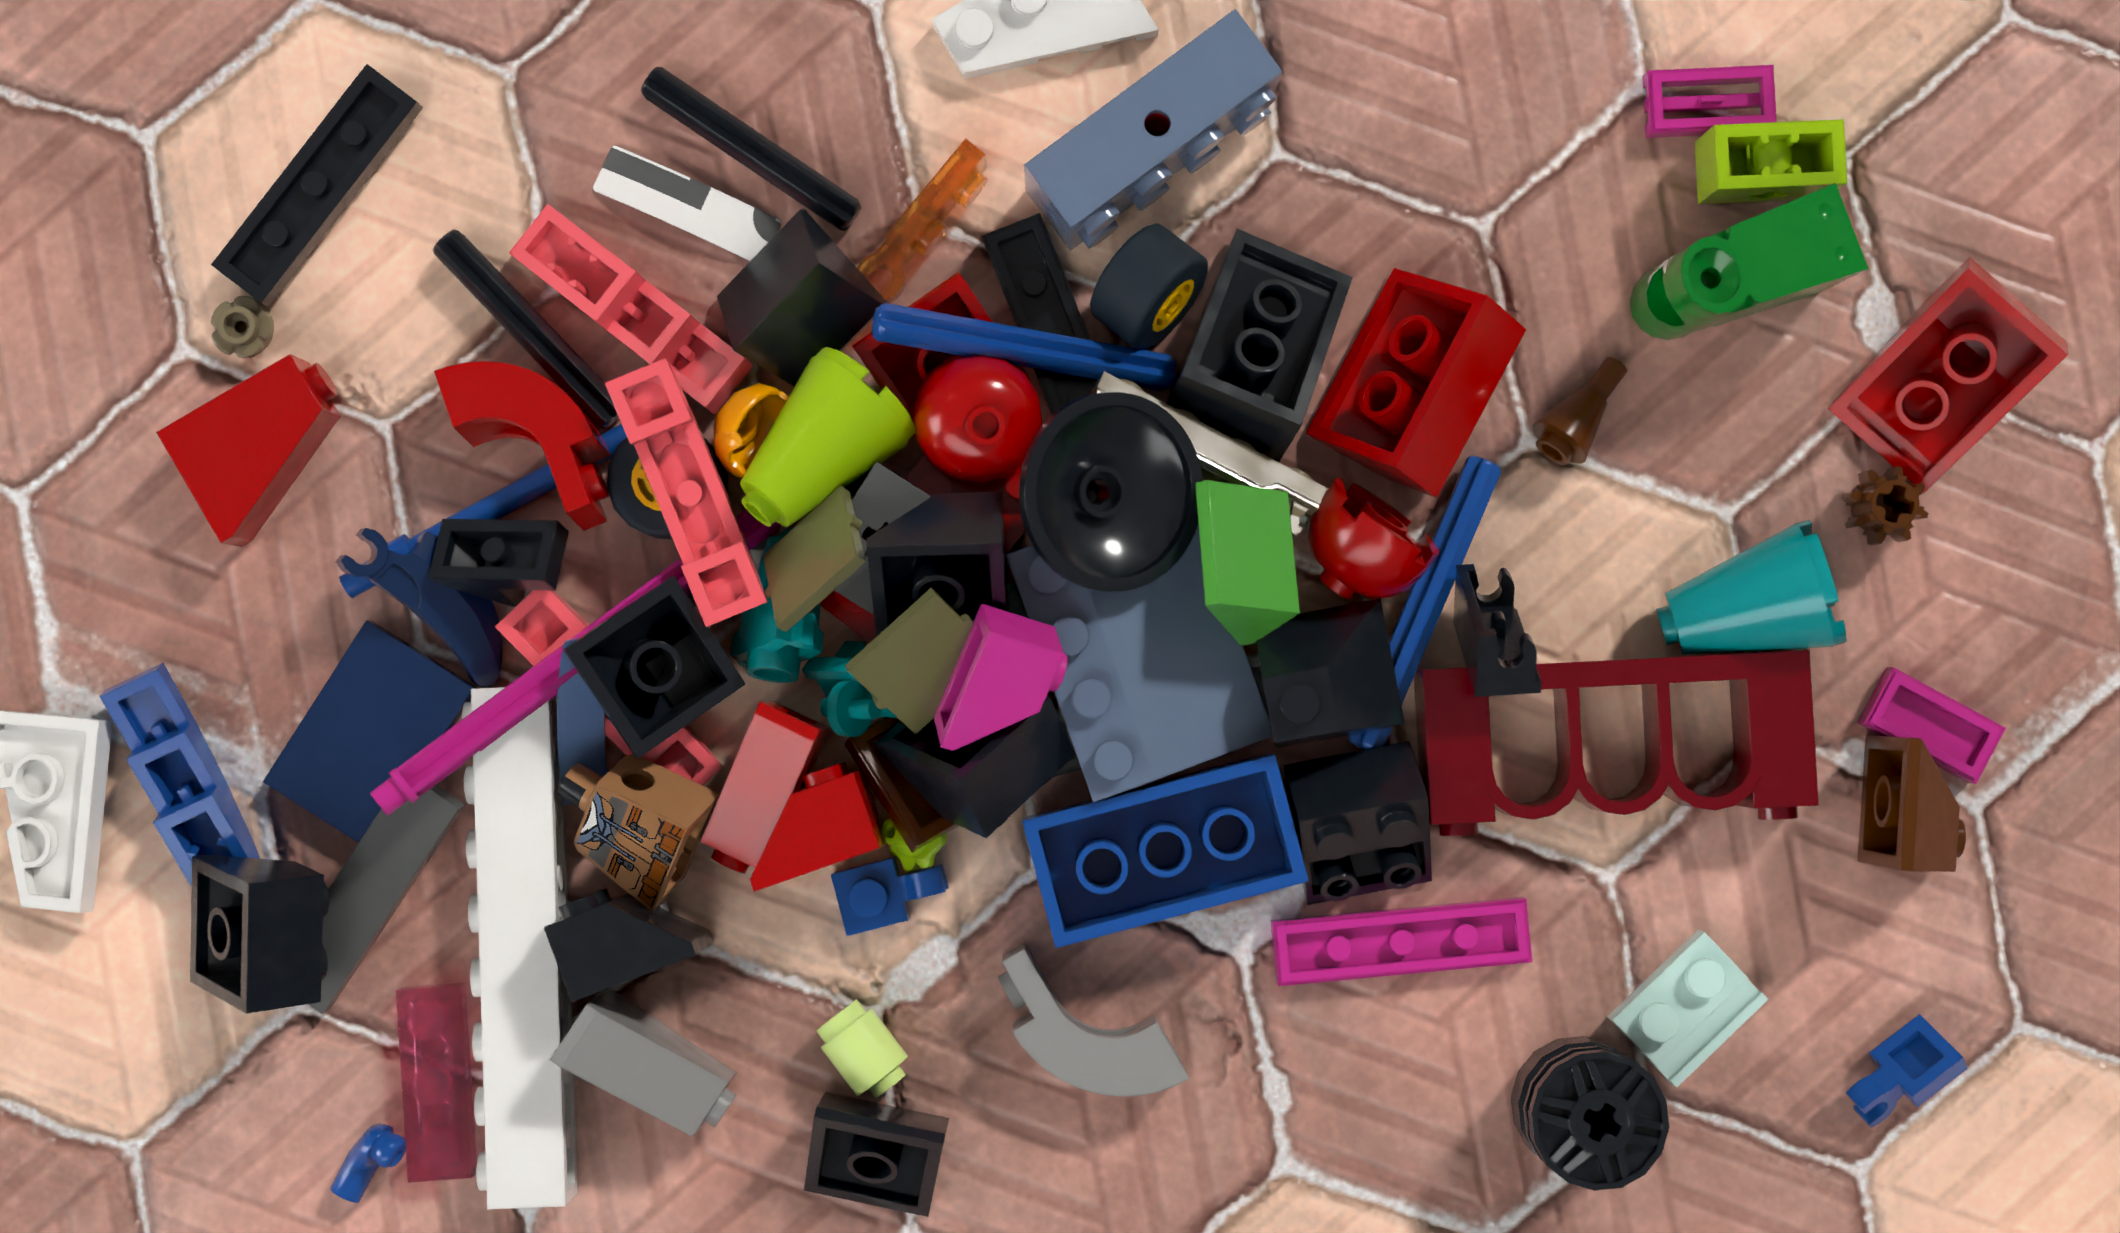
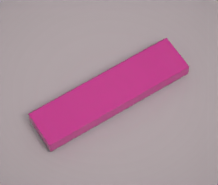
(1401, 941)

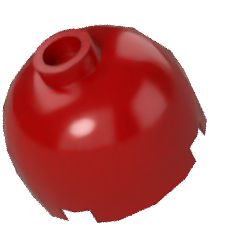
(976, 417)
(1366, 544)

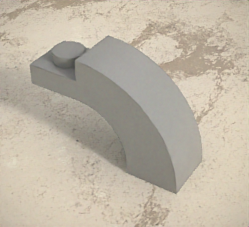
(1091, 1058)

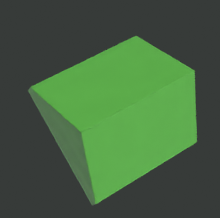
(1247, 558)

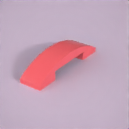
(688, 491)
(543, 625)

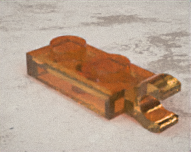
(921, 224)

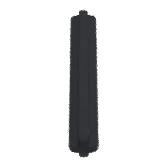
(751, 148)
(527, 326)

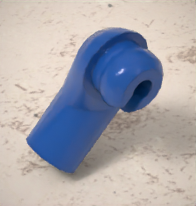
(373, 1149)

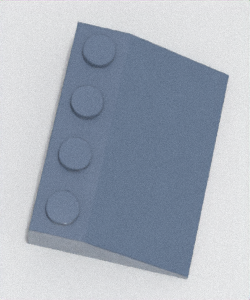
(1146, 673)

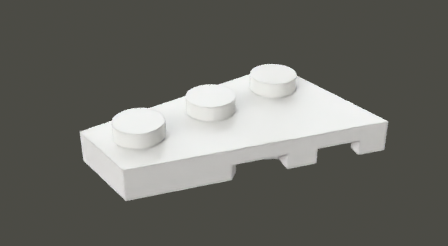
(1018, 33)
(56, 803)

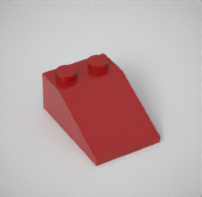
(1949, 375)

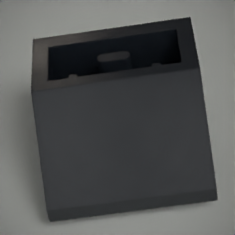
(1360, 822)

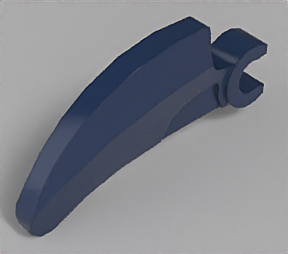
(458, 617)

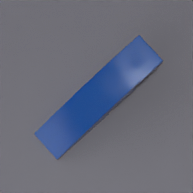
(177, 770)

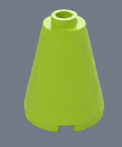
(823, 439)

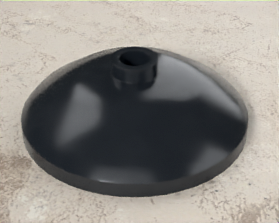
(1143, 499)

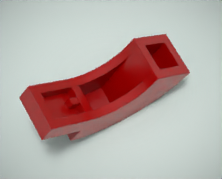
(513, 402)

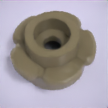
(253, 339)

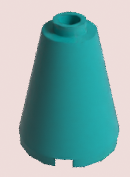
(1758, 600)

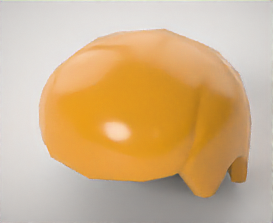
(745, 424)

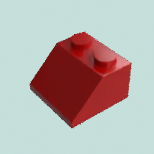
(820, 827)

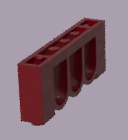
(1770, 732)

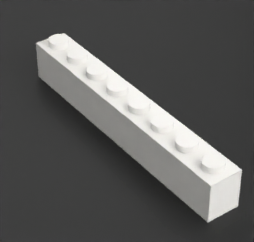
(524, 1002)

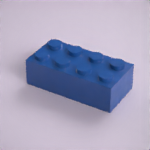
(1165, 849)

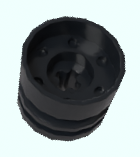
(1582, 1074)

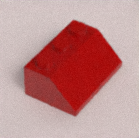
(1417, 380)

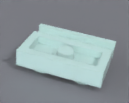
(1687, 1008)

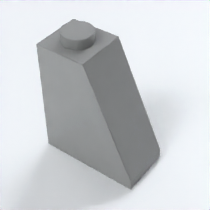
(646, 1064)

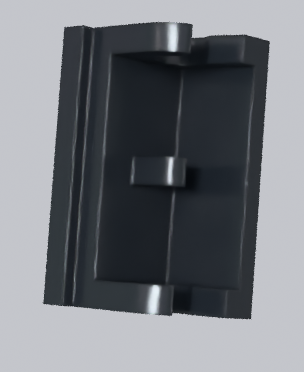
(1492, 638)

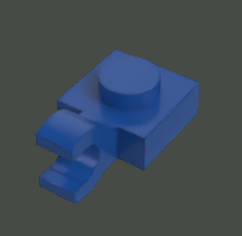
(878, 895)
(1909, 1063)

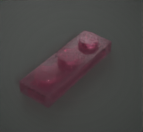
(436, 1082)

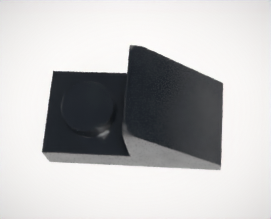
(499, 557)

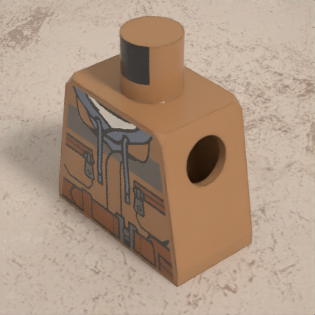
(639, 824)

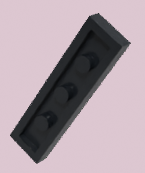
(317, 185)

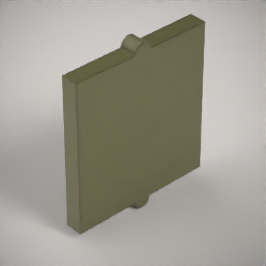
(813, 558)
(913, 660)

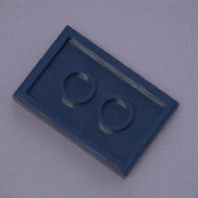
(365, 722)

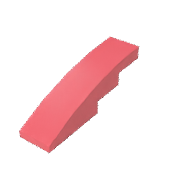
(630, 307)

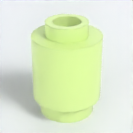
(862, 1050)

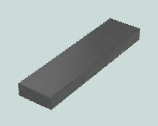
(377, 882)

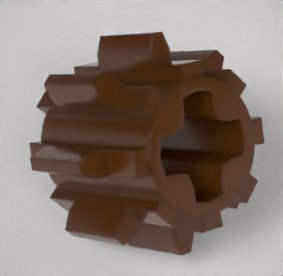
(1896, 494)

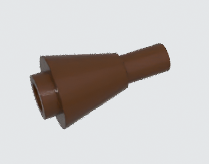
(1570, 427)

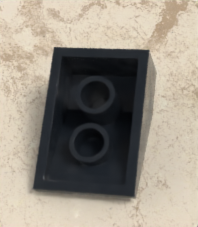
(1260, 344)

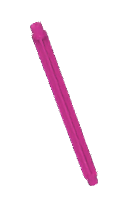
(514, 702)

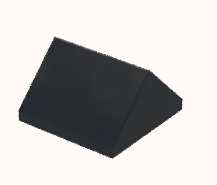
(796, 300)
(875, 1153)

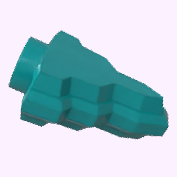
(768, 650)

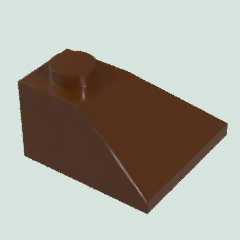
(1907, 809)

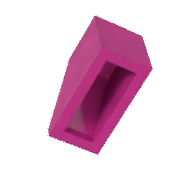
(999, 676)

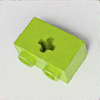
(1769, 160)

